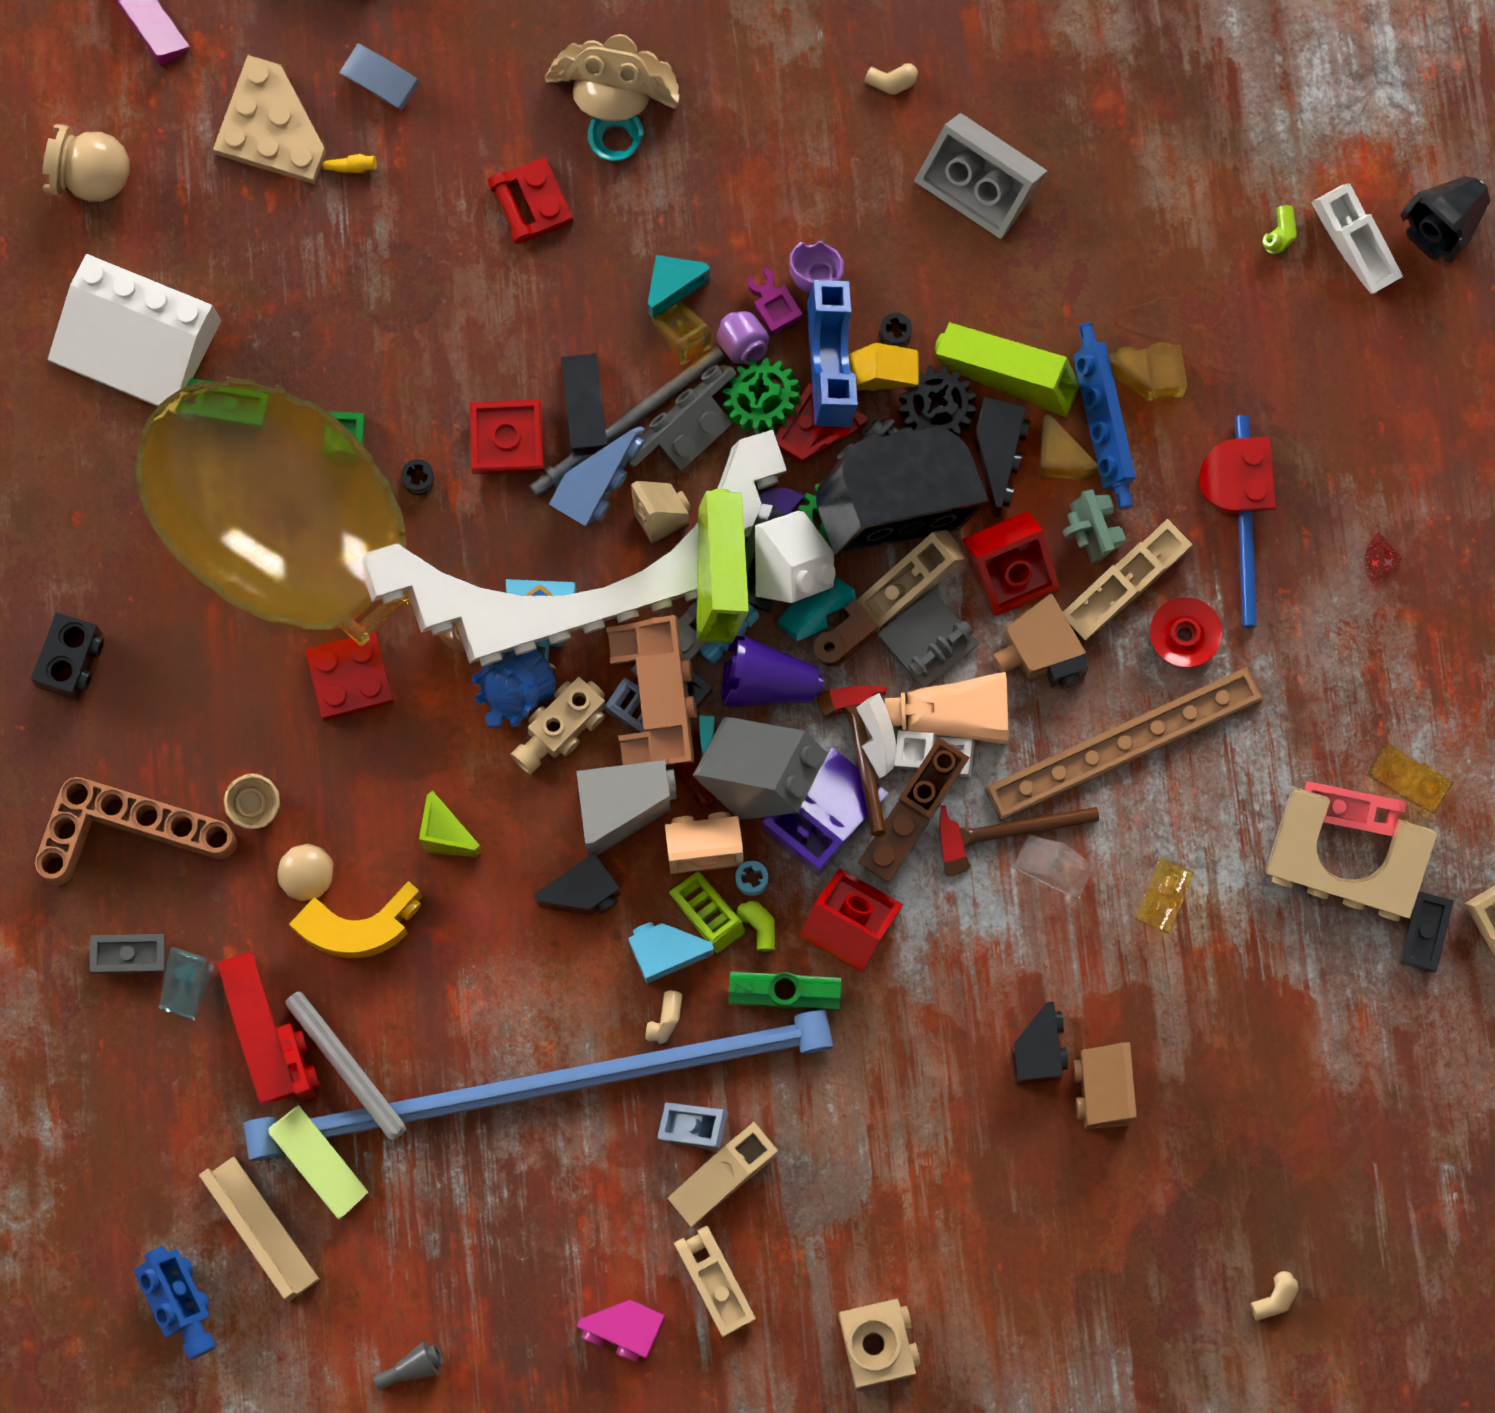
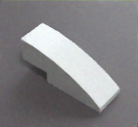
(1357, 238)

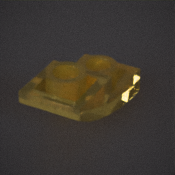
(1409, 779)

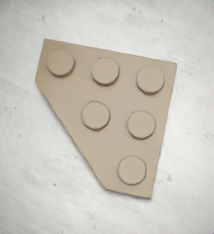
(269, 125)

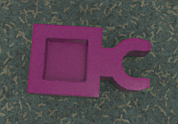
(775, 305)

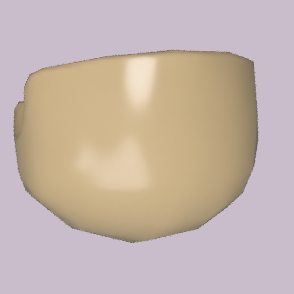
(252, 801)
(305, 872)

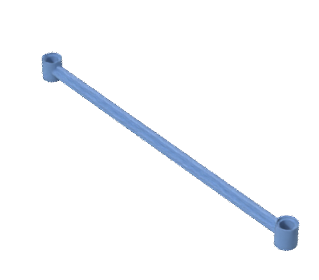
(809, 1032)

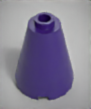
(766, 676)

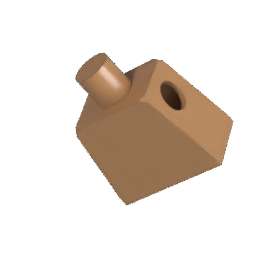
(1038, 640)

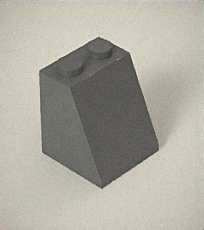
(760, 767)

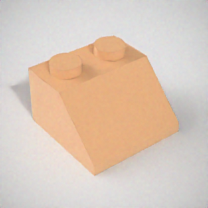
(704, 843)

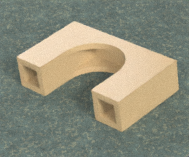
(1390, 888)

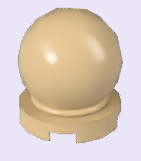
(88, 165)

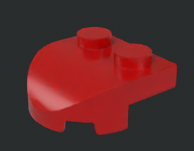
(1239, 476)

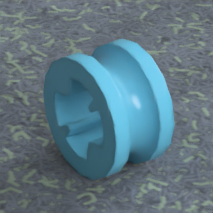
(746, 888)

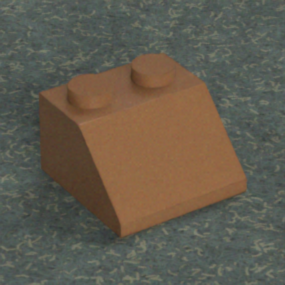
(1105, 1086)

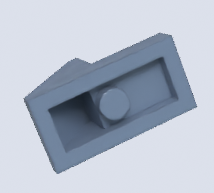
(692, 1126)

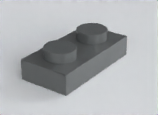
(128, 954)

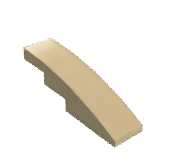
(1126, 580)

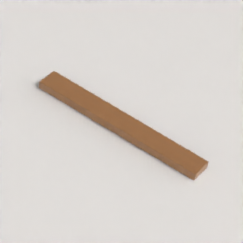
(1123, 744)

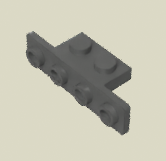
(690, 423)

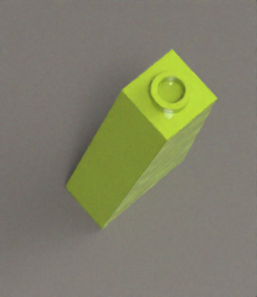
(1009, 367)
(721, 567)

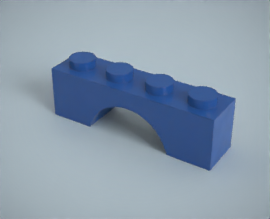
(832, 380)

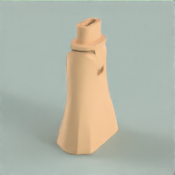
(958, 709)

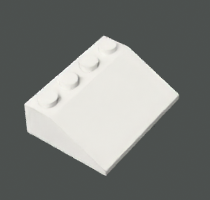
(131, 332)

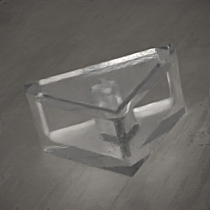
(1054, 865)

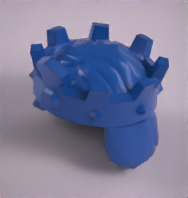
(514, 686)

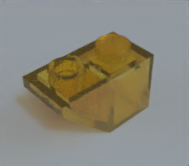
(1152, 371)

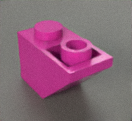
(626, 1326)

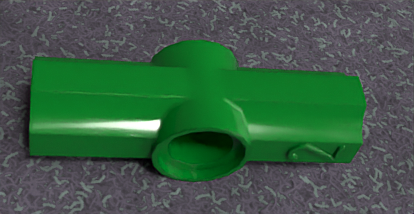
(810, 991)

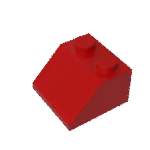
(1011, 563)
(850, 920)

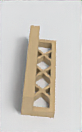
(260, 1228)

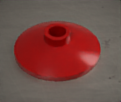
(1187, 615)

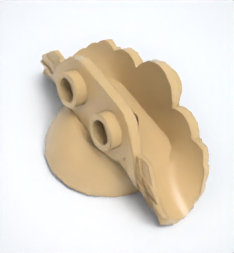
(614, 78)

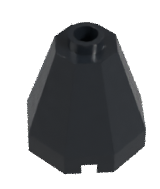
(1446, 216)

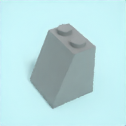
(622, 801)

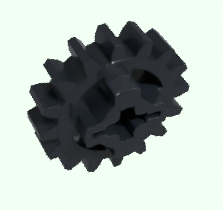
(925, 395)

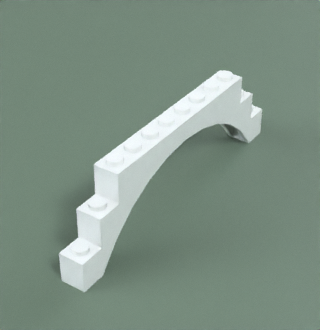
(504, 622)

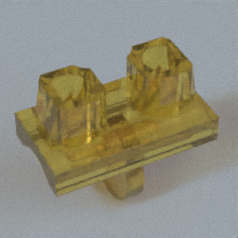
(1164, 896)

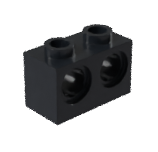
(57, 655)

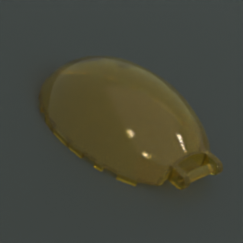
(268, 503)

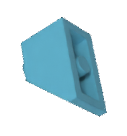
(666, 950)

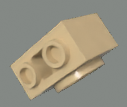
(890, 1324)

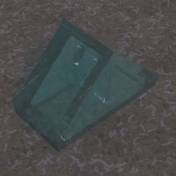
(185, 982)

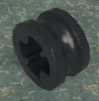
(903, 323)
(412, 466)

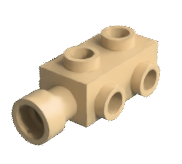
(571, 719)

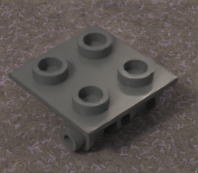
(928, 639)

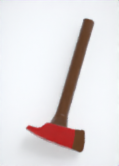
(845, 701)
(956, 838)

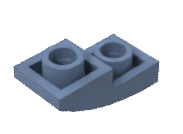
(379, 76)

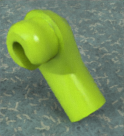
(1284, 234)
(762, 921)

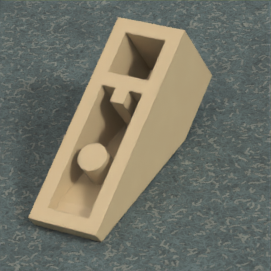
(659, 508)
(913, 577)

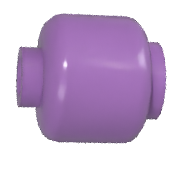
(742, 337)

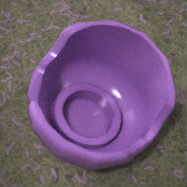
(815, 263)

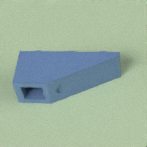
(588, 485)

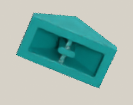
(673, 281)

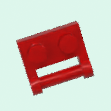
(541, 197)

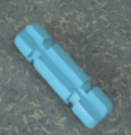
(713, 650)

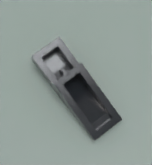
(584, 404)

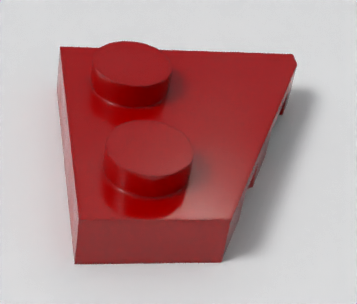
(304, 1077)

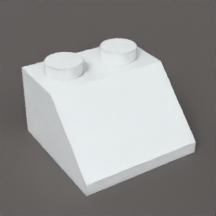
(792, 559)

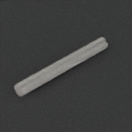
(345, 1066)

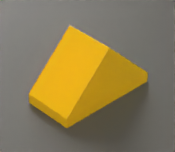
(884, 367)

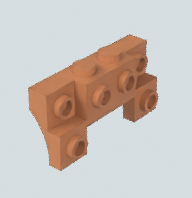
(662, 689)

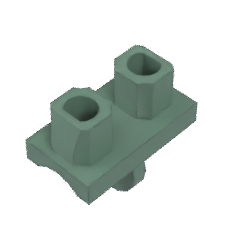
(1089, 526)

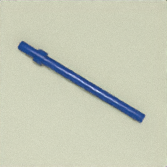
(1246, 546)

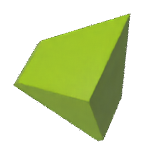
(443, 832)

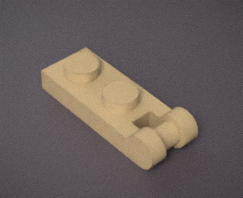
(715, 1282)

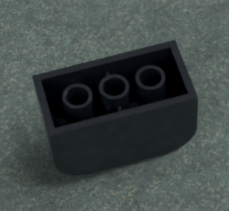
(899, 489)

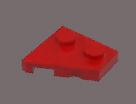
(805, 440)

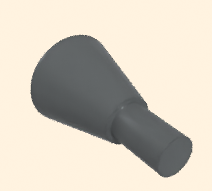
(419, 1363)

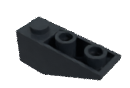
(996, 443)

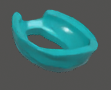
(597, 129)

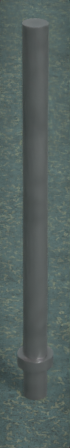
(554, 475)

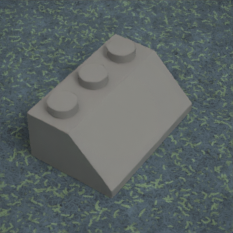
(980, 175)

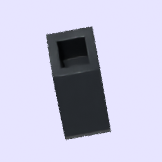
(1037, 1049)

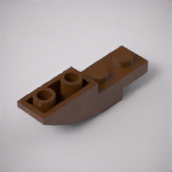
(914, 810)

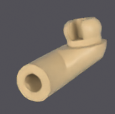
(893, 82)
(669, 1018)
(1281, 1298)

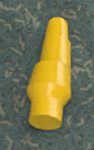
(353, 164)

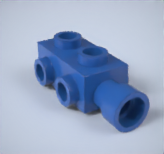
(175, 1299)

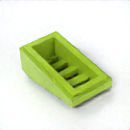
(721, 930)

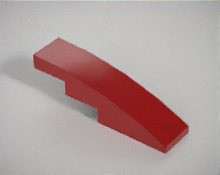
(256, 1028)

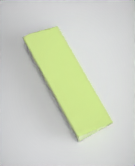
(318, 1161)

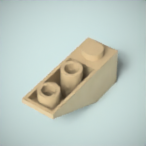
(723, 1174)

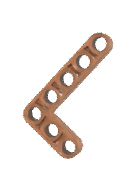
(127, 819)

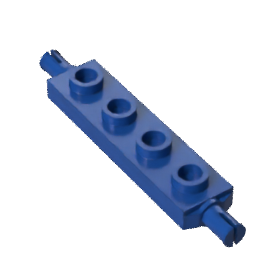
(1104, 416)

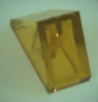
(683, 332)
(1061, 454)

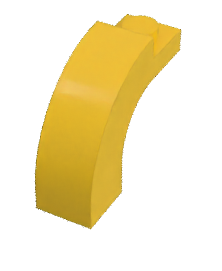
(357, 937)

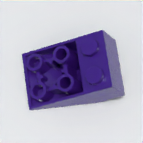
(827, 817)

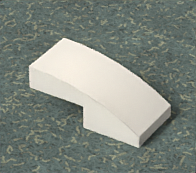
(882, 745)
(914, 746)

